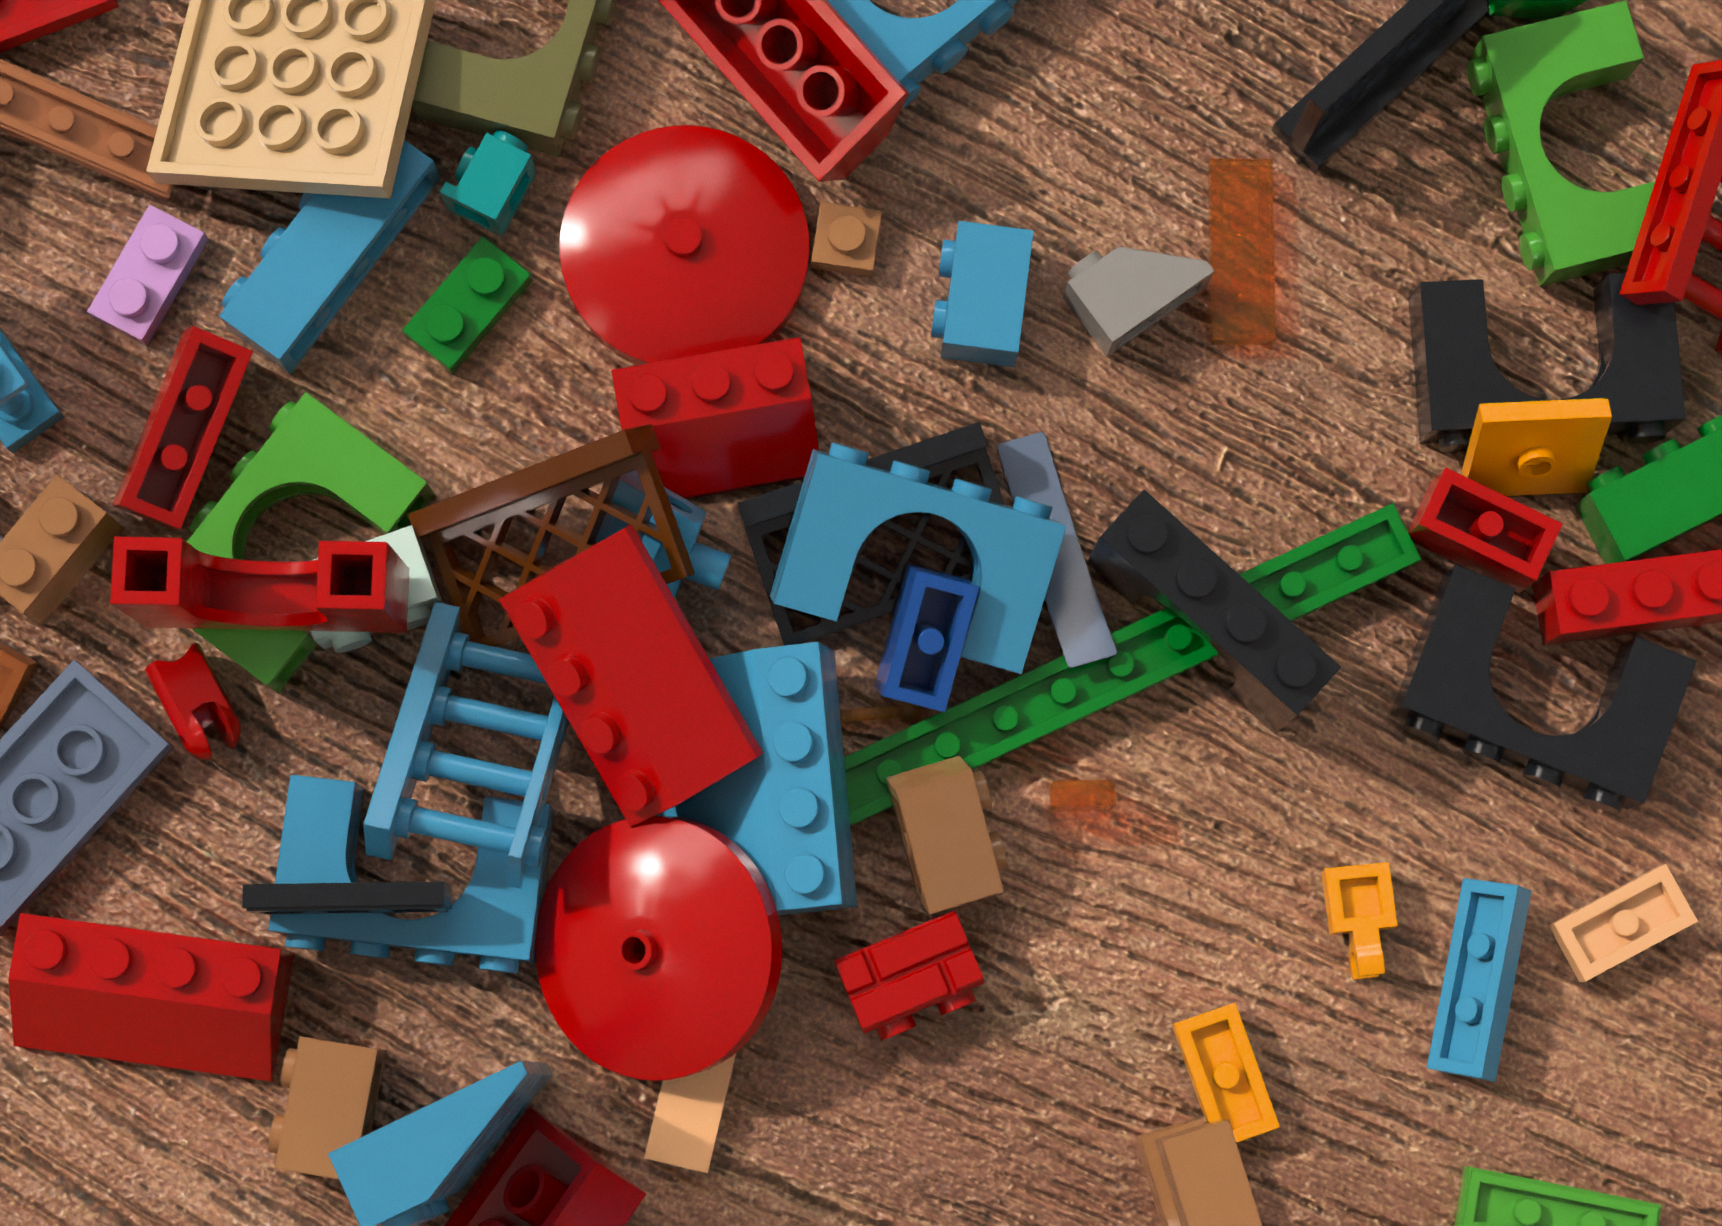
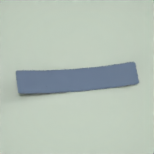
(1070, 592)

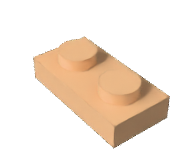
(1622, 923)

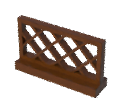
(535, 487)

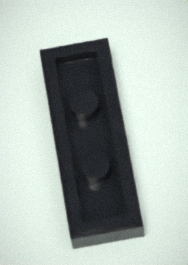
(347, 898)

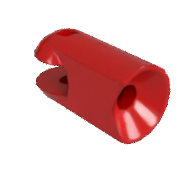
(194, 700)

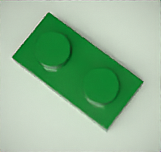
(467, 305)

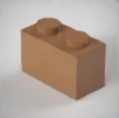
(52, 549)
(947, 833)
(327, 1103)

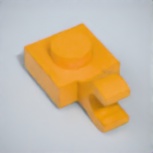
(1360, 904)

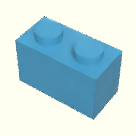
(985, 293)

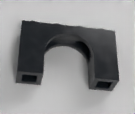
(1457, 373)
(1270, 656)
(1452, 696)

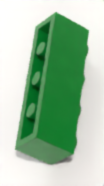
(1657, 502)

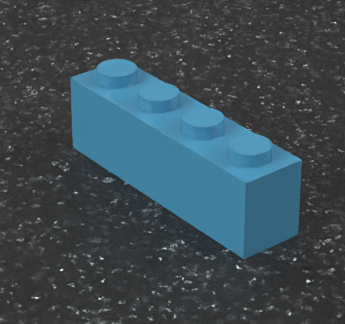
(321, 262)

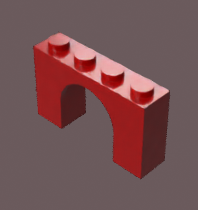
(176, 586)

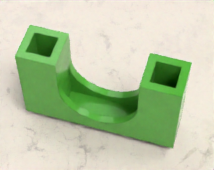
(1518, 73)
(305, 455)

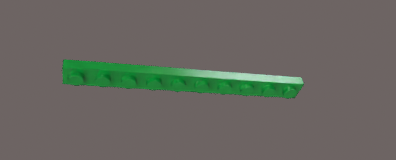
(1145, 656)

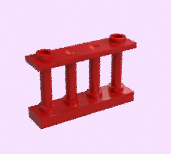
(1682, 203)

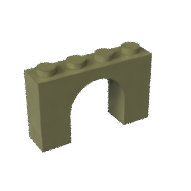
(521, 95)

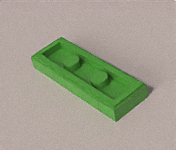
(1512, 1200)

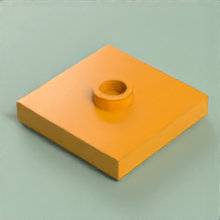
(1537, 445)

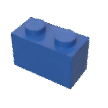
(926, 637)

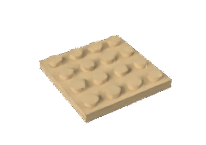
(291, 95)

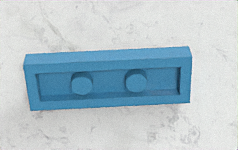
(1479, 979)

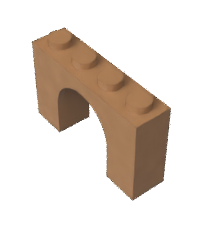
(1197, 1175)

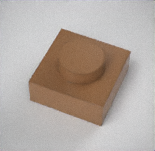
(846, 239)

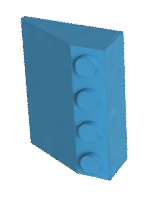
(793, 798)
(422, 1159)

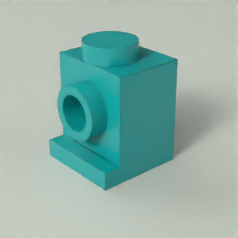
(491, 182)

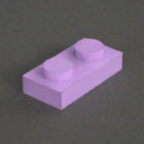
(148, 275)

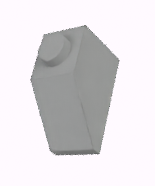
(1130, 292)

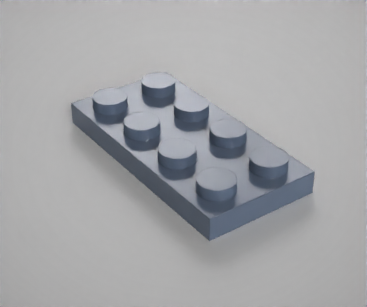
(63, 778)

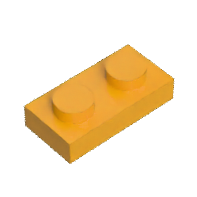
(1225, 1071)

